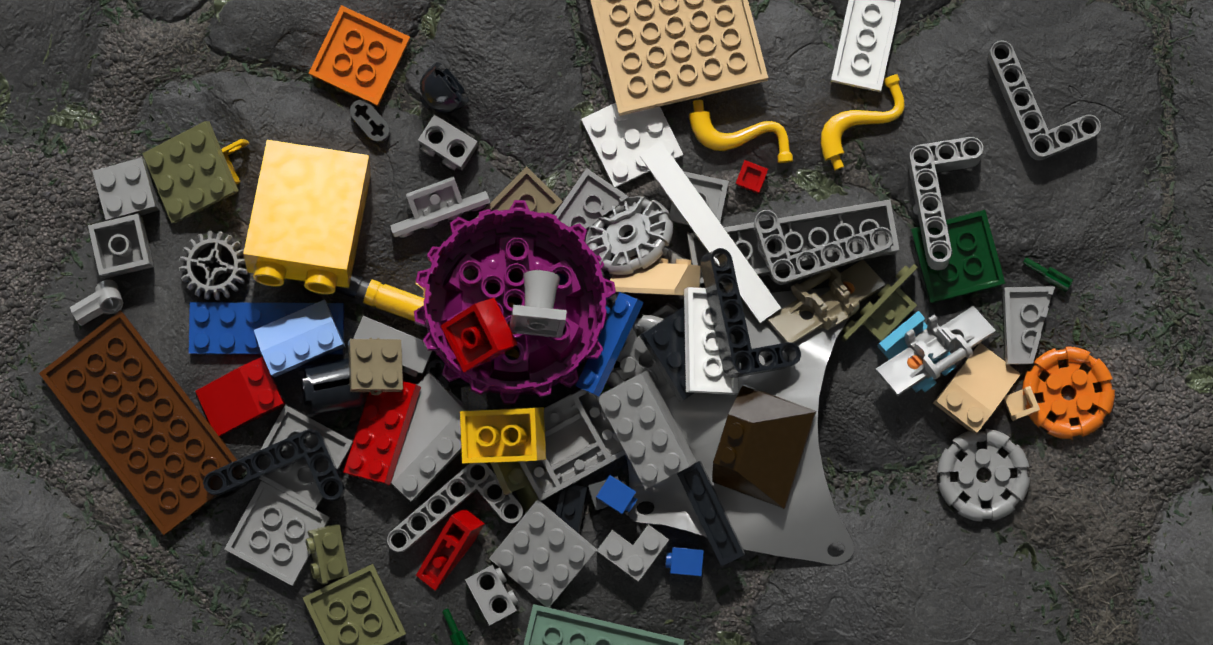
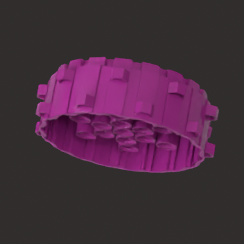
(485, 247)

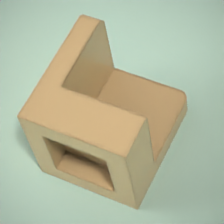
(1016, 403)

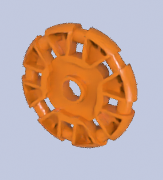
(1082, 385)

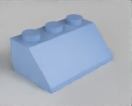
(299, 338)

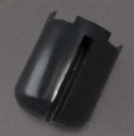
(329, 399)

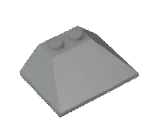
(576, 443)

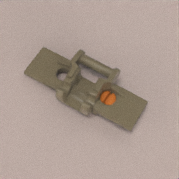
(829, 309)

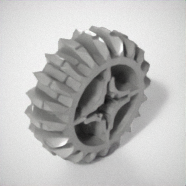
(212, 277)

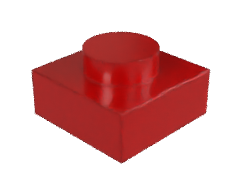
(751, 176)

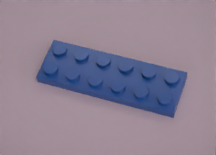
(231, 326)

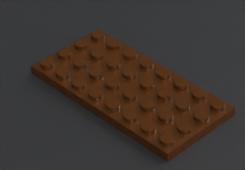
(140, 421)

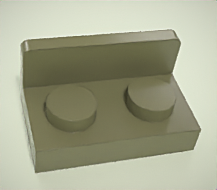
(327, 553)

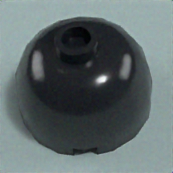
(441, 90)

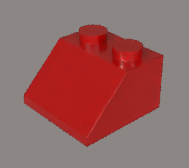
(478, 334)

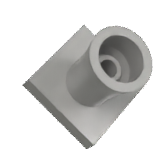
(538, 313)

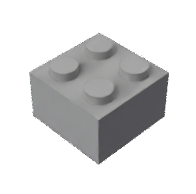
(126, 189)
(120, 246)

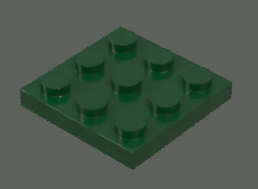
(972, 263)

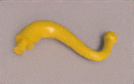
(836, 125)
(718, 141)

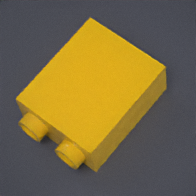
(307, 216)

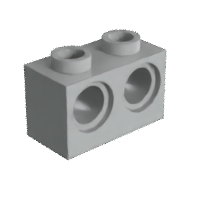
(451, 138)
(486, 597)

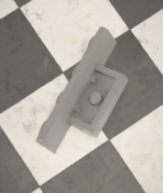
(435, 204)

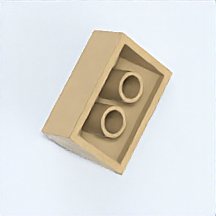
(660, 278)

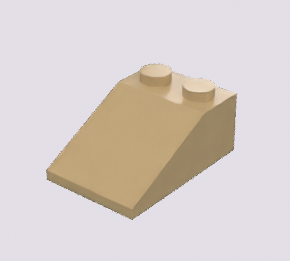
(977, 389)

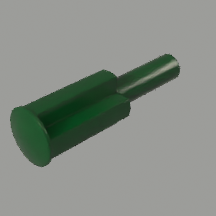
(1050, 275)
(457, 636)

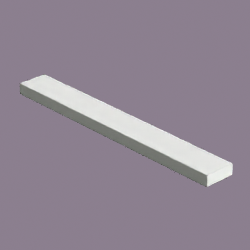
(708, 228)

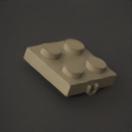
(375, 365)

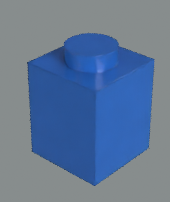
(617, 495)
(685, 561)

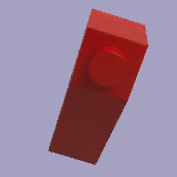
(449, 548)

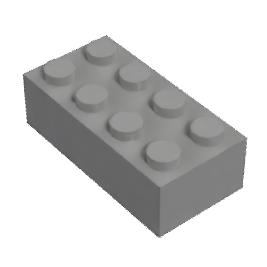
(646, 429)

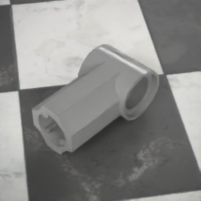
(104, 300)

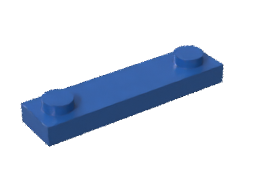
(612, 341)

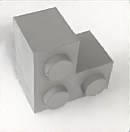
(633, 558)

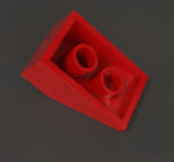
(240, 397)

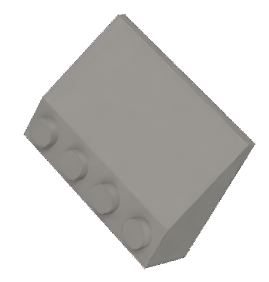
(431, 438)

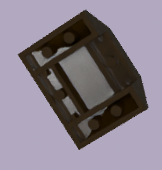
(762, 446)

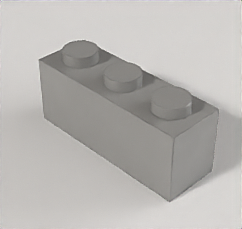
(414, 353)

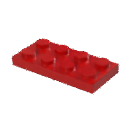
(381, 434)

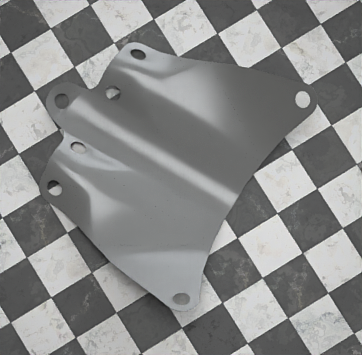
(809, 518)

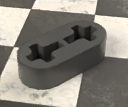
(374, 117)

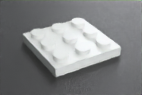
(625, 137)

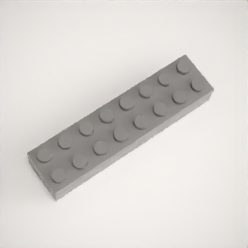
(807, 232)

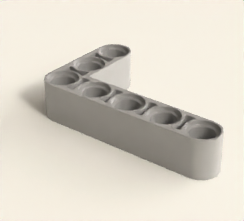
(1031, 109)
(932, 195)
(816, 254)
(452, 503)

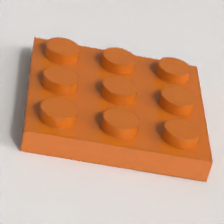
(359, 55)

